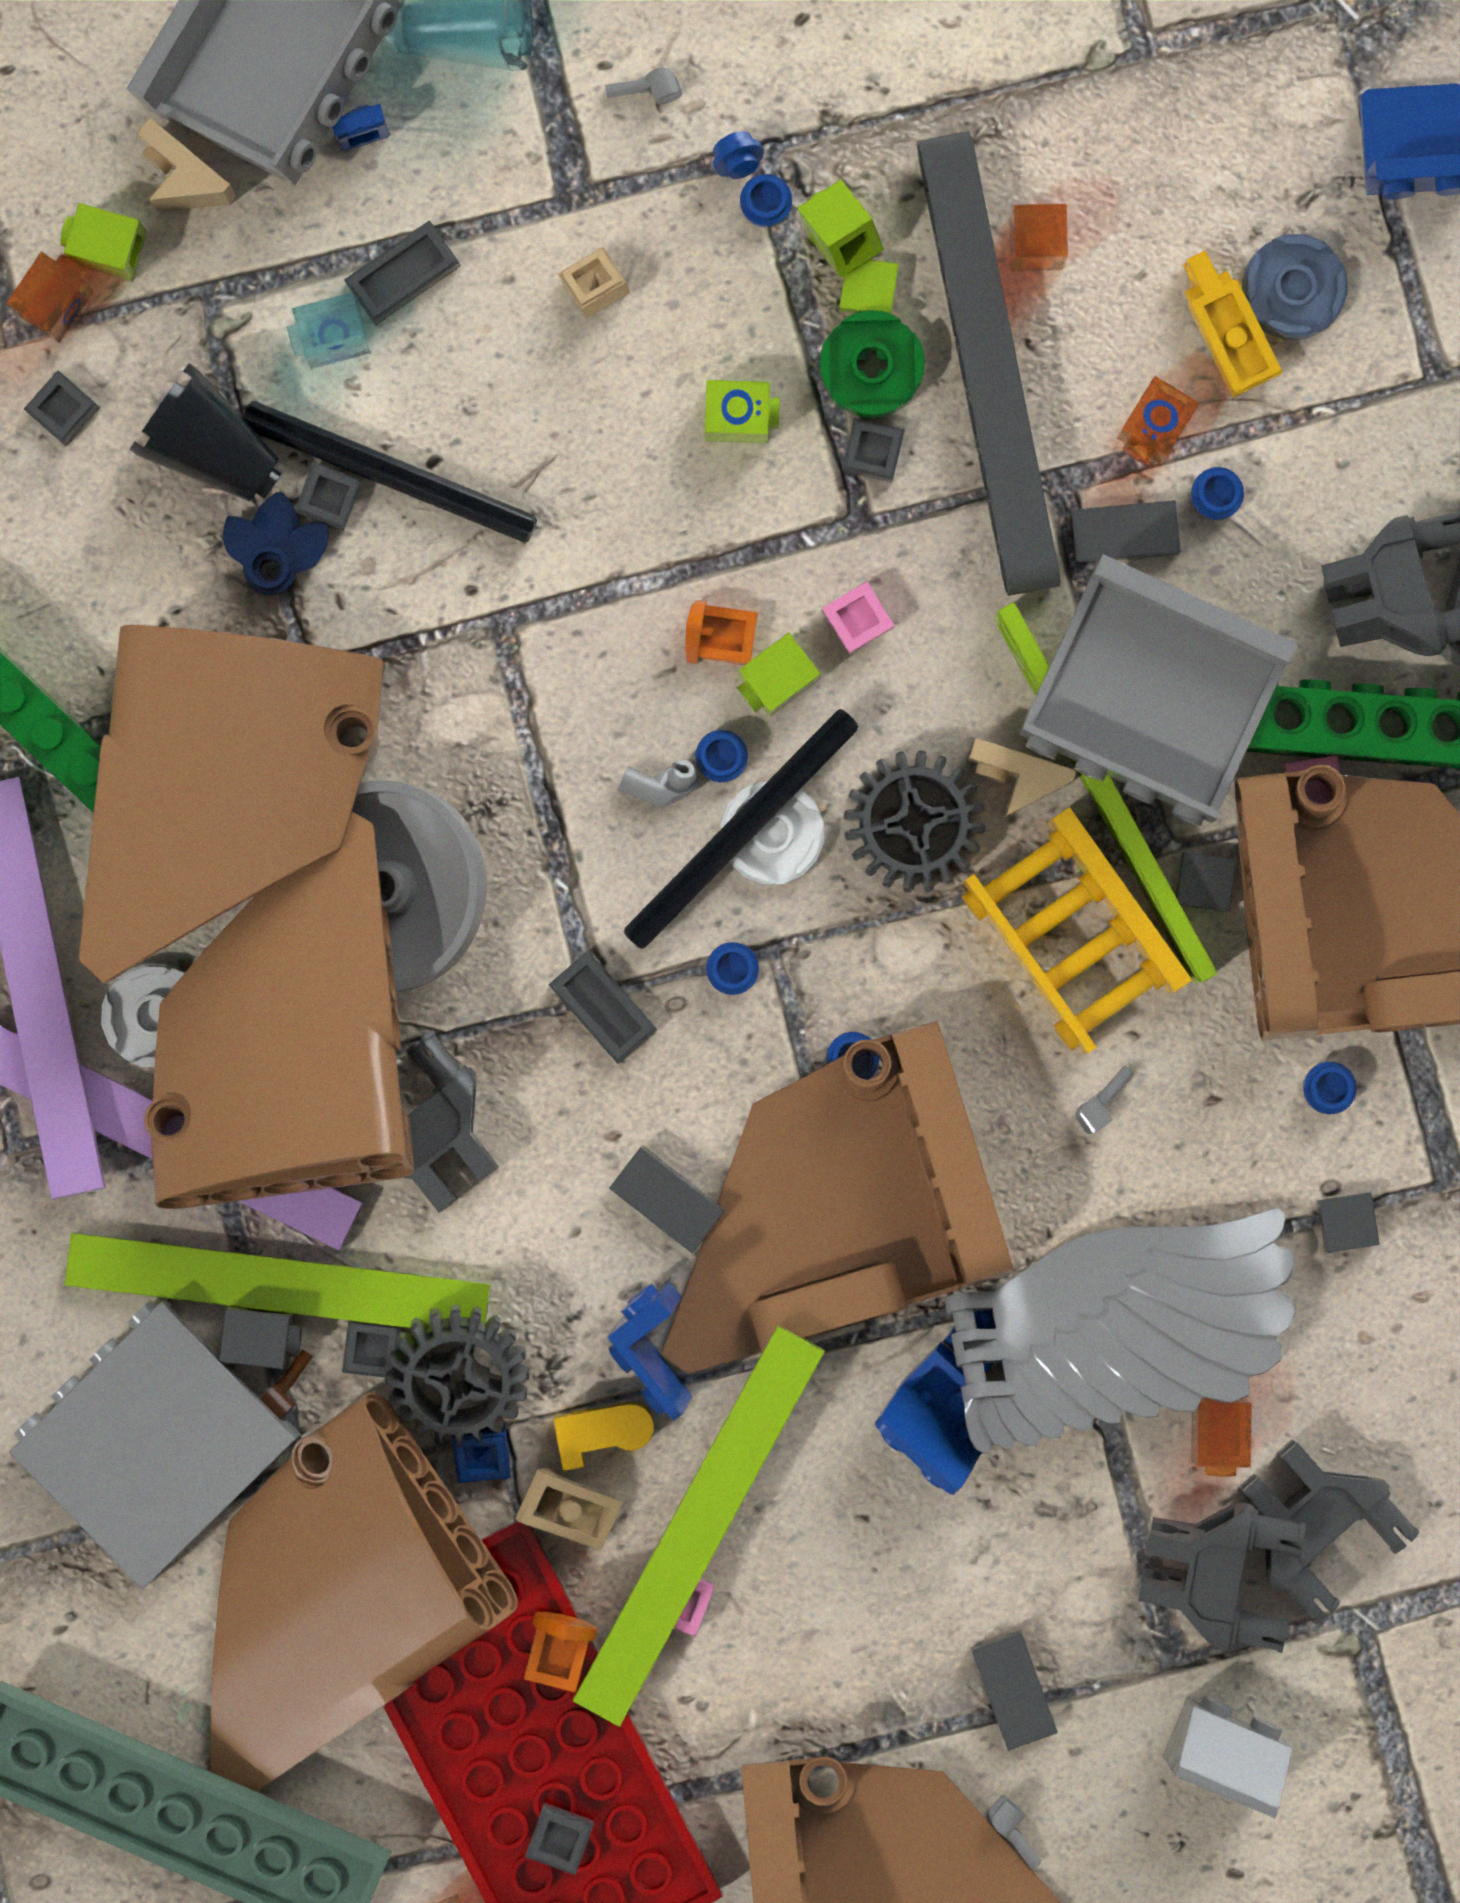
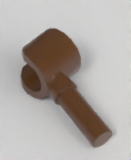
(276, 1397)

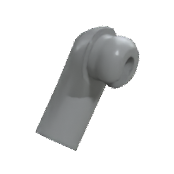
(664, 787)

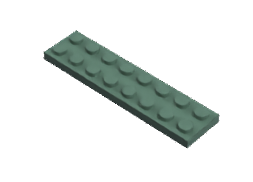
(176, 1810)

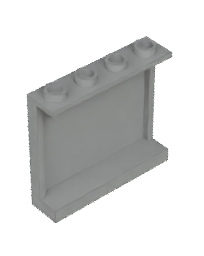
(262, 73)
(1156, 691)
(151, 1442)

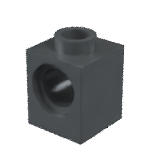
(259, 1337)

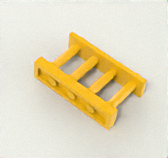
(1096, 884)

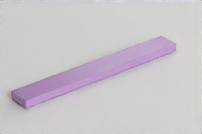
(43, 1008)
(120, 1115)

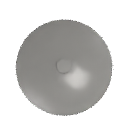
(427, 877)

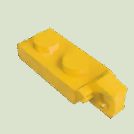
(1229, 327)

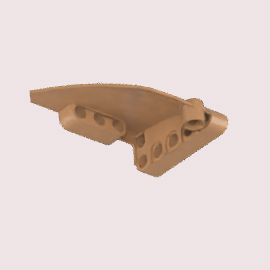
(217, 780)
(285, 1045)
(843, 1206)

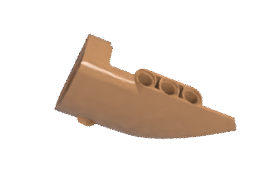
(1349, 903)
(340, 1593)
(875, 1839)

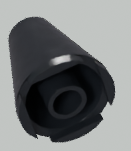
(208, 441)

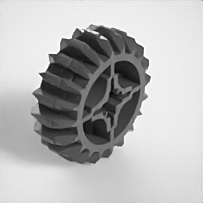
(958, 812)
(438, 1367)

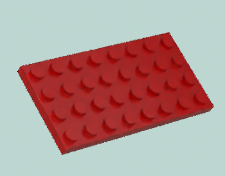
(507, 1745)

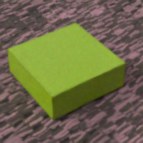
(869, 287)

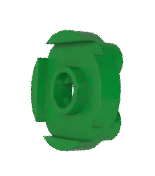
(893, 343)

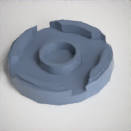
(1295, 286)

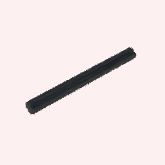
(390, 472)
(741, 829)

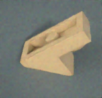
(191, 181)
(1033, 775)
(568, 1509)

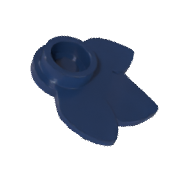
(274, 537)

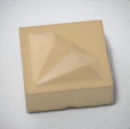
(594, 282)

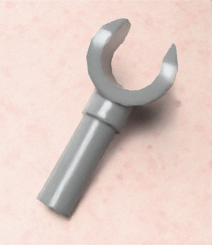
(660, 82)
(1092, 1113)
(1005, 1817)

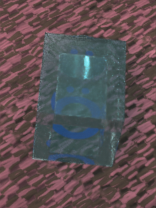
(329, 331)

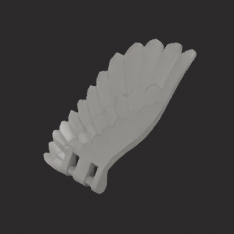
(1124, 1327)

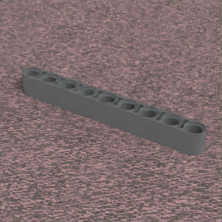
(988, 363)

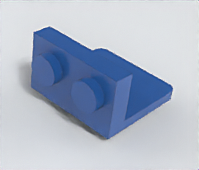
(1411, 140)
(636, 1352)
(929, 1421)

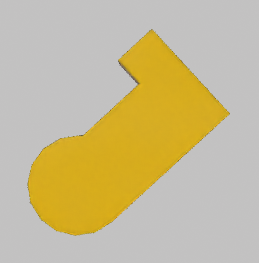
(619, 1424)

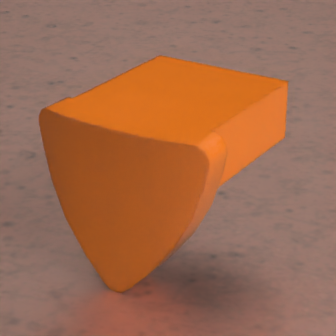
(719, 634)
(558, 1650)

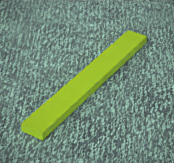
(1116, 816)
(266, 1282)
(698, 1525)

